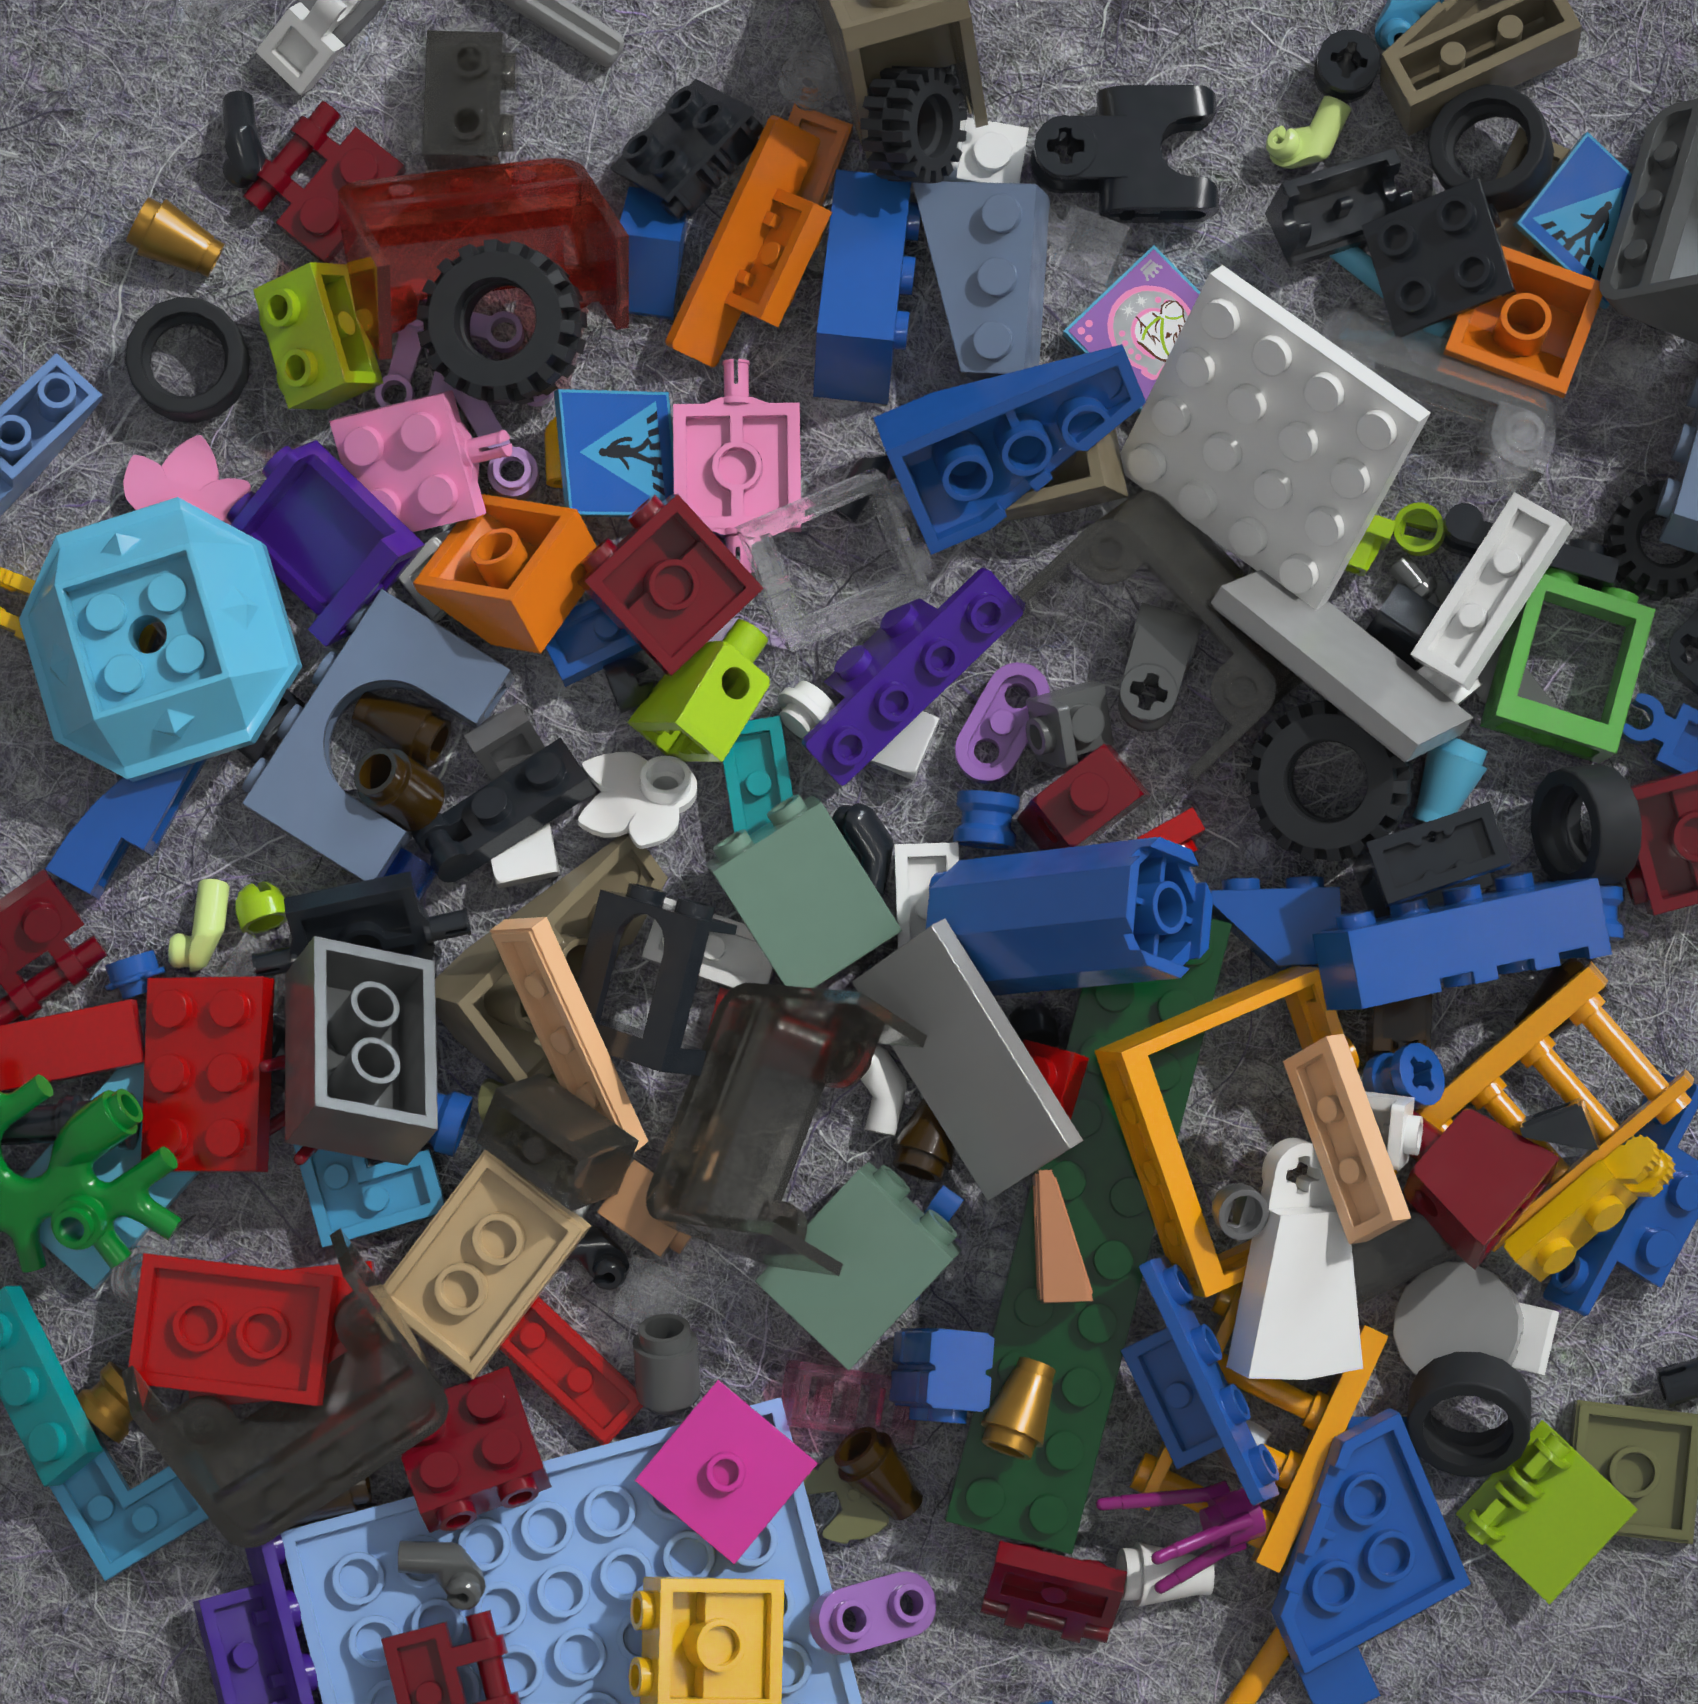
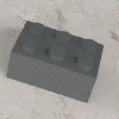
(360, 1051)

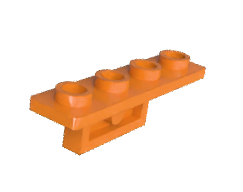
(756, 248)

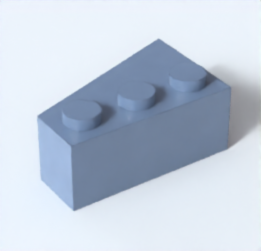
(989, 269)

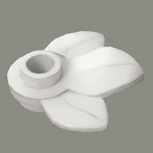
(637, 797)

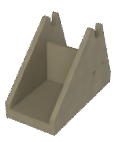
(902, 33)

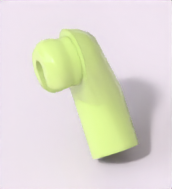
(1309, 143)
(207, 927)

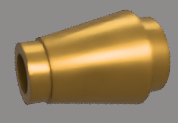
(173, 238)
(1020, 1410)

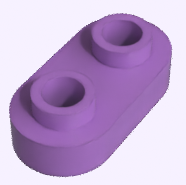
(998, 723)
(876, 1613)

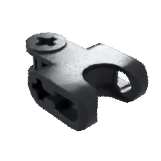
(1123, 157)

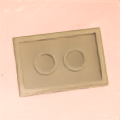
(483, 1263)

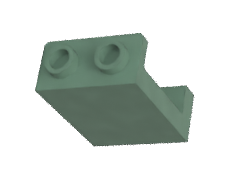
(802, 893)
(887, 1261)

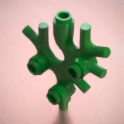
(69, 1191)

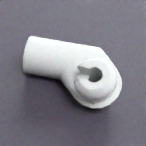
(888, 1092)

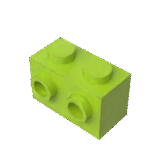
(316, 337)

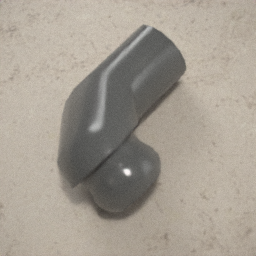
(449, 1565)

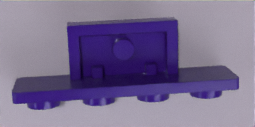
(905, 670)
(254, 1637)

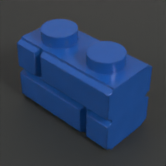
(941, 1373)

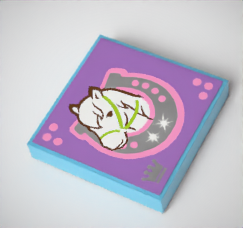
(1140, 312)

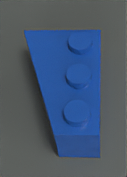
(863, 287)

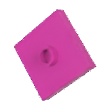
(726, 1471)

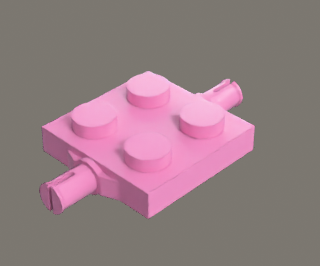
(736, 457)
(418, 459)

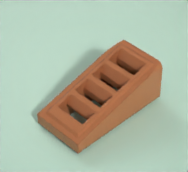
(1058, 1260)

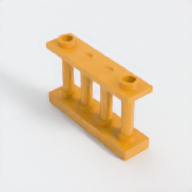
(1533, 1046)
(1298, 1472)

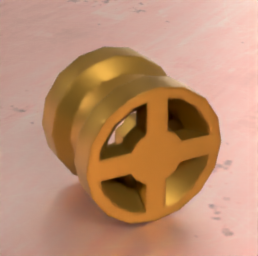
(108, 1403)

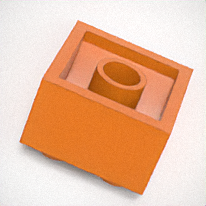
(1533, 331)
(510, 571)

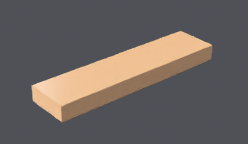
(563, 1019)

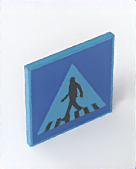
(1578, 209)
(614, 449)

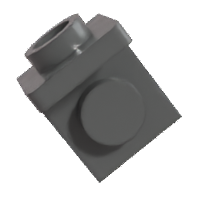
(1068, 723)

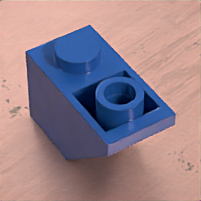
(1280, 920)

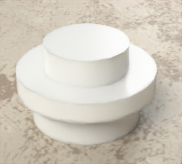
(803, 707)

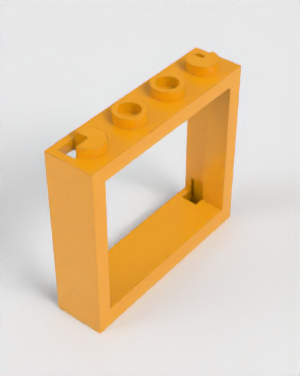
(1150, 1130)

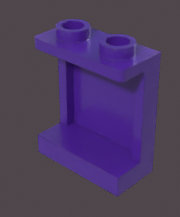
(325, 535)

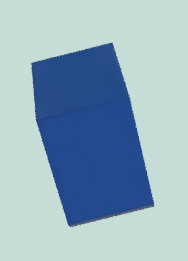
(654, 254)

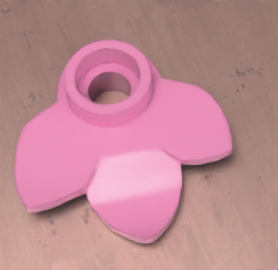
(187, 474)

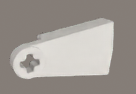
(1298, 1280)

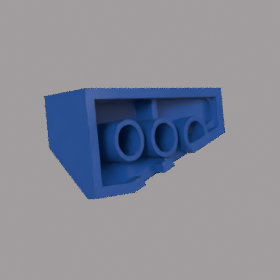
(992, 440)

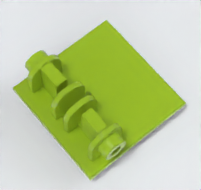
(1546, 1513)

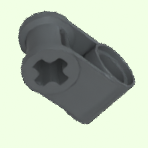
(1158, 658)

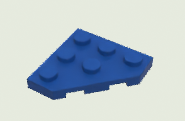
(1366, 1547)

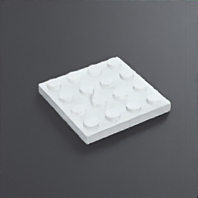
(1270, 437)

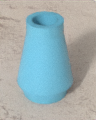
(1449, 778)

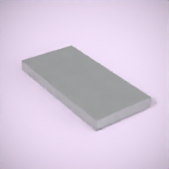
(1344, 665)
(971, 1062)

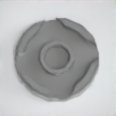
(1456, 1311)

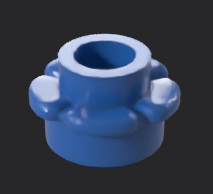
(132, 973)

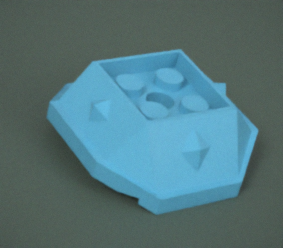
(223, 651)

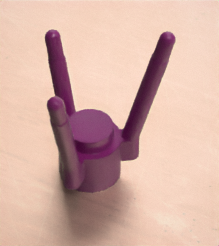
(1225, 1523)

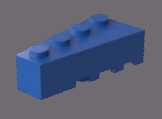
(1459, 940)

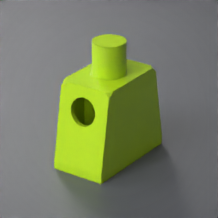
(707, 699)

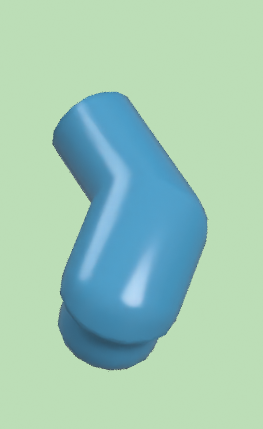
(1398, 18)

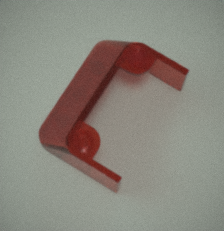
(408, 224)

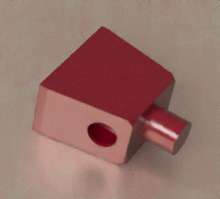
(1083, 802)
(1476, 1181)

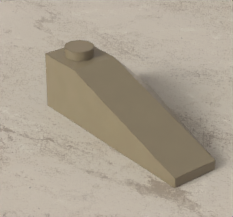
(476, 990)

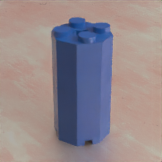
(1076, 915)

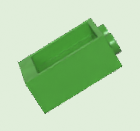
(1551, 726)

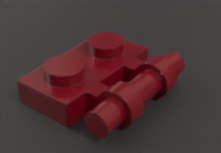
(313, 211)
(31, 922)
(1053, 1592)
(426, 1664)

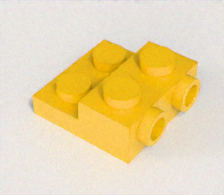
(708, 1641)

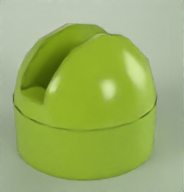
(1421, 517)
(260, 908)

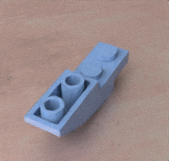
(39, 424)

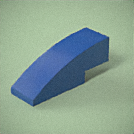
(122, 817)

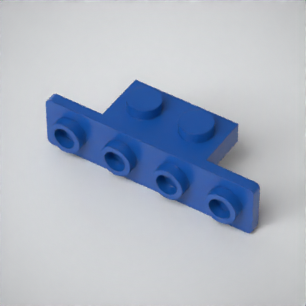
(1650, 1230)
(1189, 1391)

